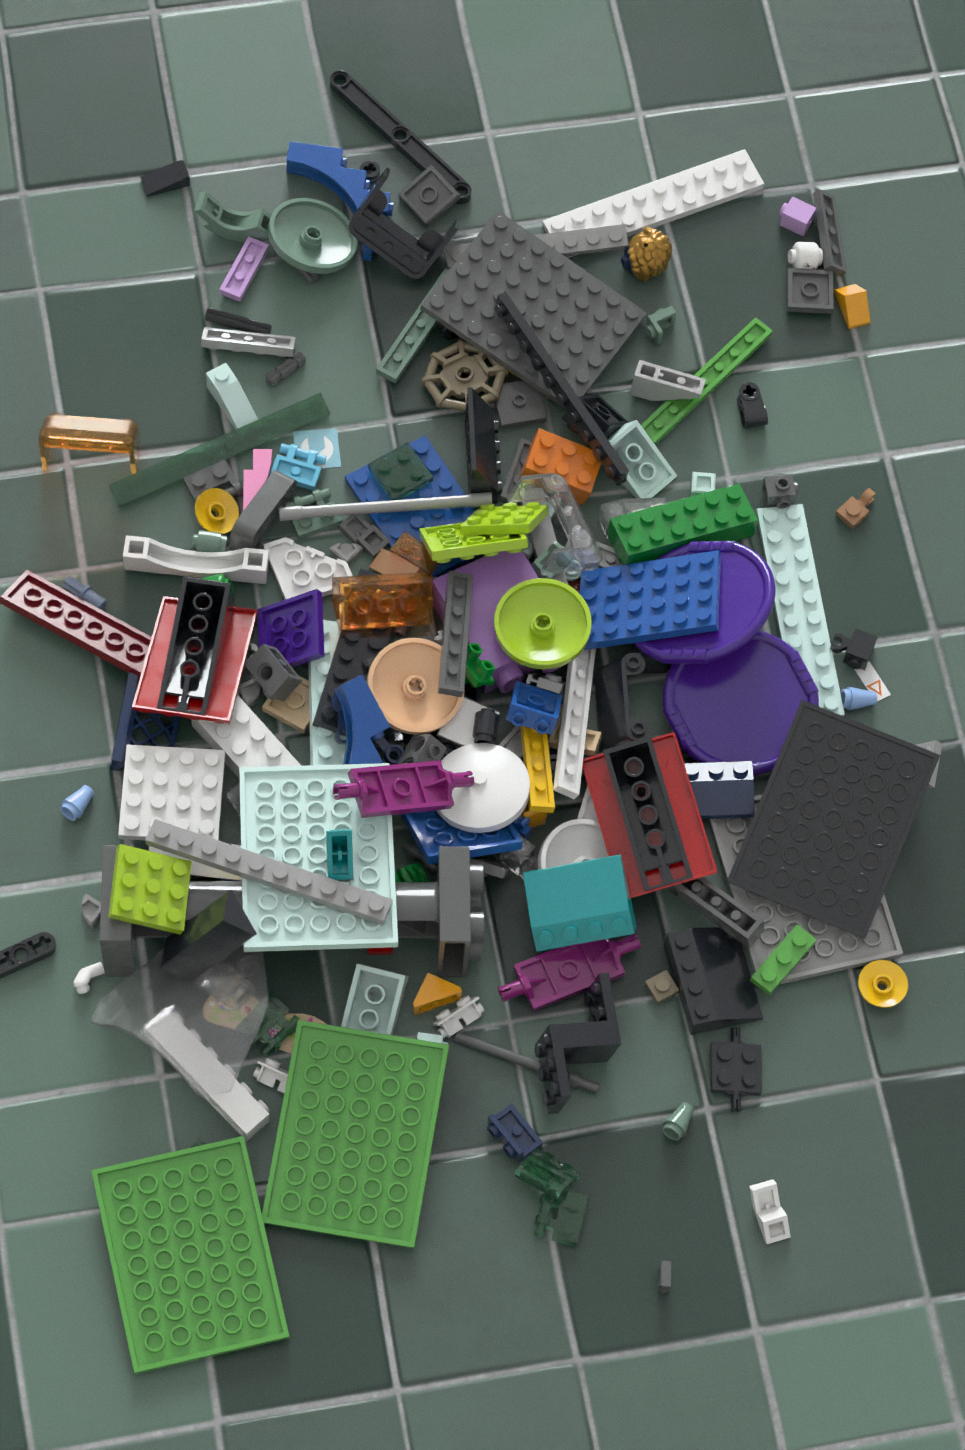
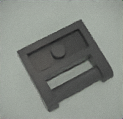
(215, 476)

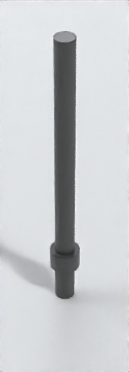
(575, 1078)

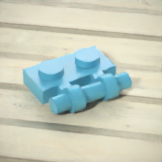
(305, 473)

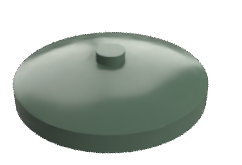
(311, 235)

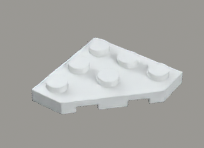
(303, 568)

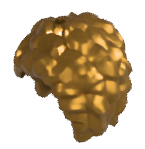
(653, 258)

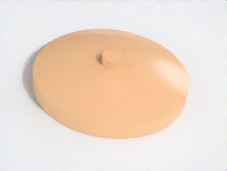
(406, 686)

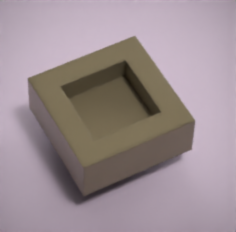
(661, 987)

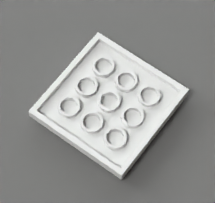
(173, 787)

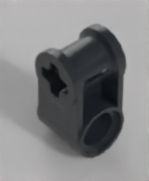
(751, 406)

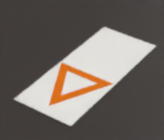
(873, 681)

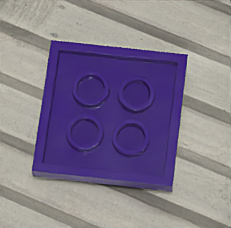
(294, 627)

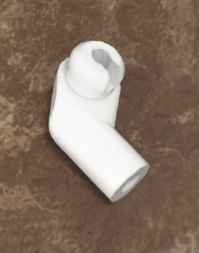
(85, 975)

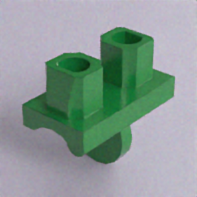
(478, 671)

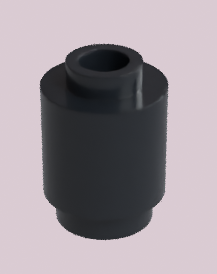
(485, 726)

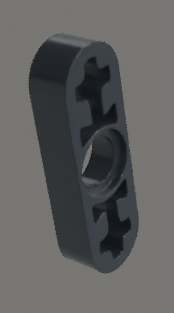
(31, 959)

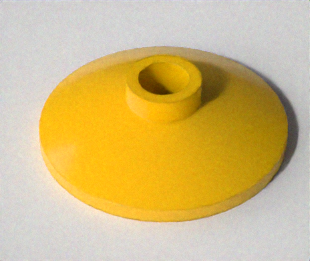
(222, 504)
(883, 973)

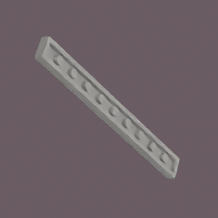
(269, 872)

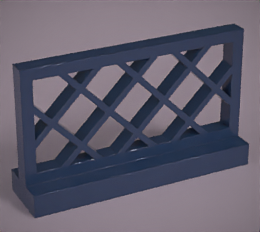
(126, 722)

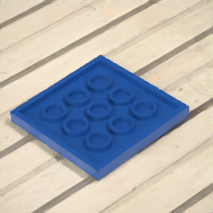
(432, 832)

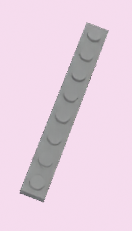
(568, 242)

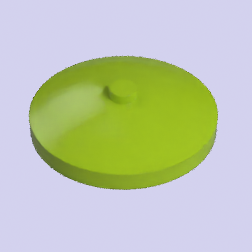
(542, 623)

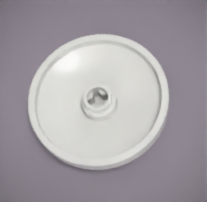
(498, 790)
(572, 843)

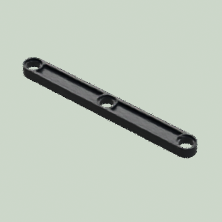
(388, 126)

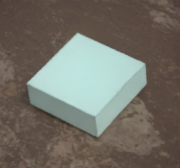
(702, 483)

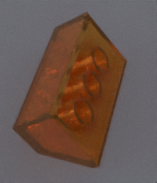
(383, 600)

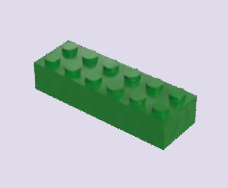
(703, 517)

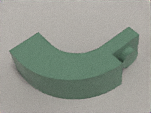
(232, 223)

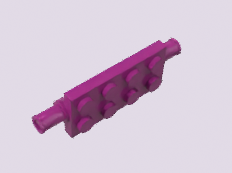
(402, 788)
(567, 971)

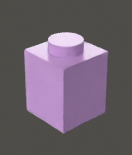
(797, 216)

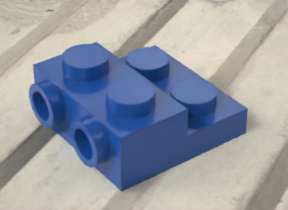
(534, 708)

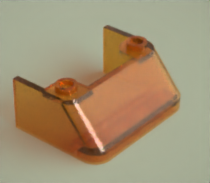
(90, 435)

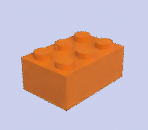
(563, 457)

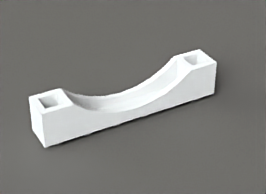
(155, 557)

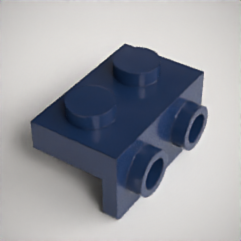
(514, 1133)

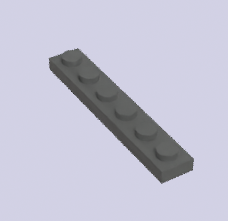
(455, 634)

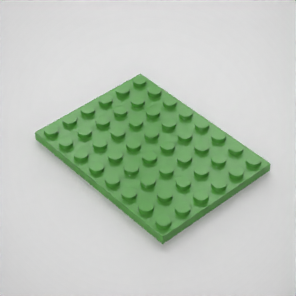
(355, 1134)
(189, 1255)

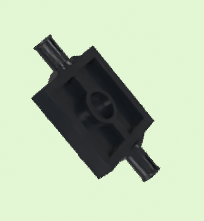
(735, 1069)

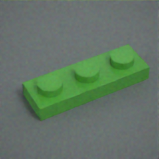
(783, 960)

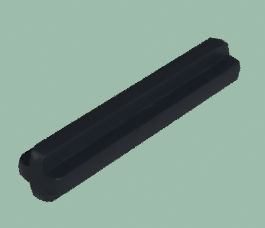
(237, 322)

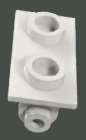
(465, 1009)
(270, 1073)

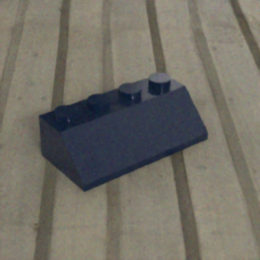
(723, 789)

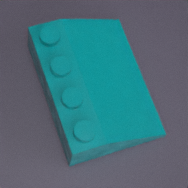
(579, 903)

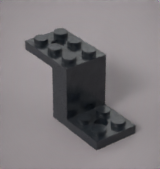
(577, 1043)

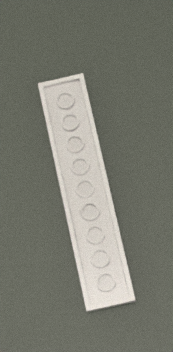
(666, 198)

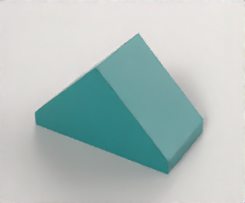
(339, 854)

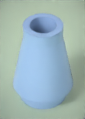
(857, 698)
(75, 805)

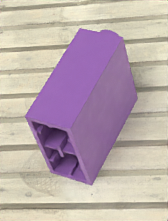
(490, 581)

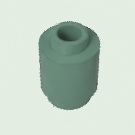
(209, 541)

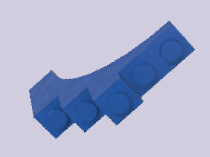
(329, 168)
(362, 720)

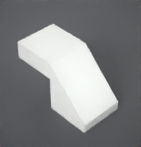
(769, 1213)

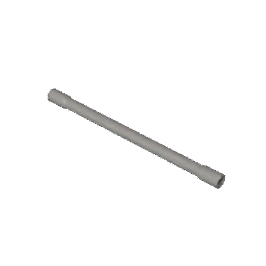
(298, 512)

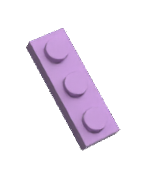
(244, 269)

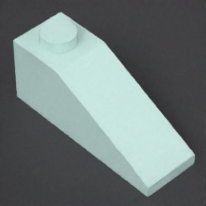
(230, 396)

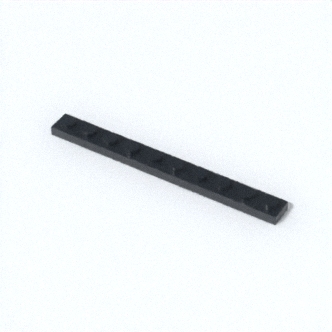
(564, 393)

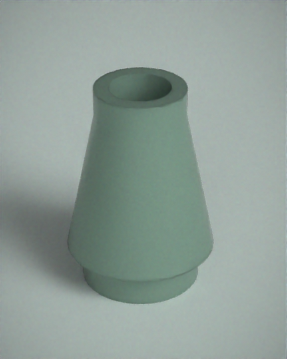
(677, 1123)

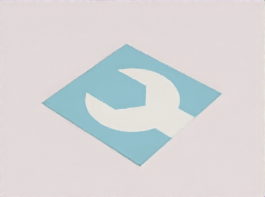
(320, 440)

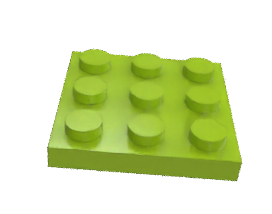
(504, 519)
(150, 889)

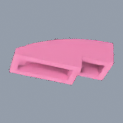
(256, 478)

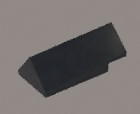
(207, 939)

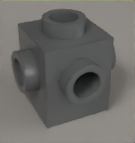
(779, 490)

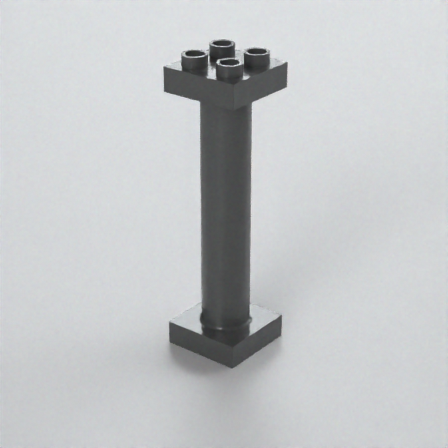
(435, 910)

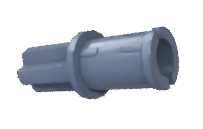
(84, 592)

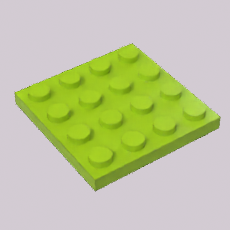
(446, 543)

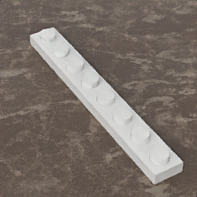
(574, 724)

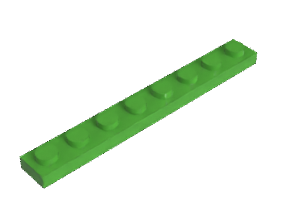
(714, 372)

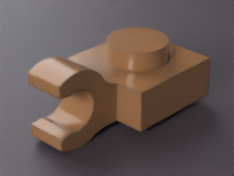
(854, 510)

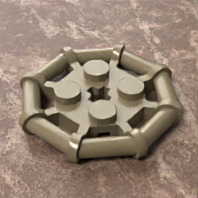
(452, 380)

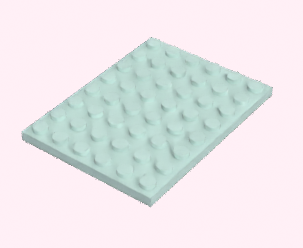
(287, 820)

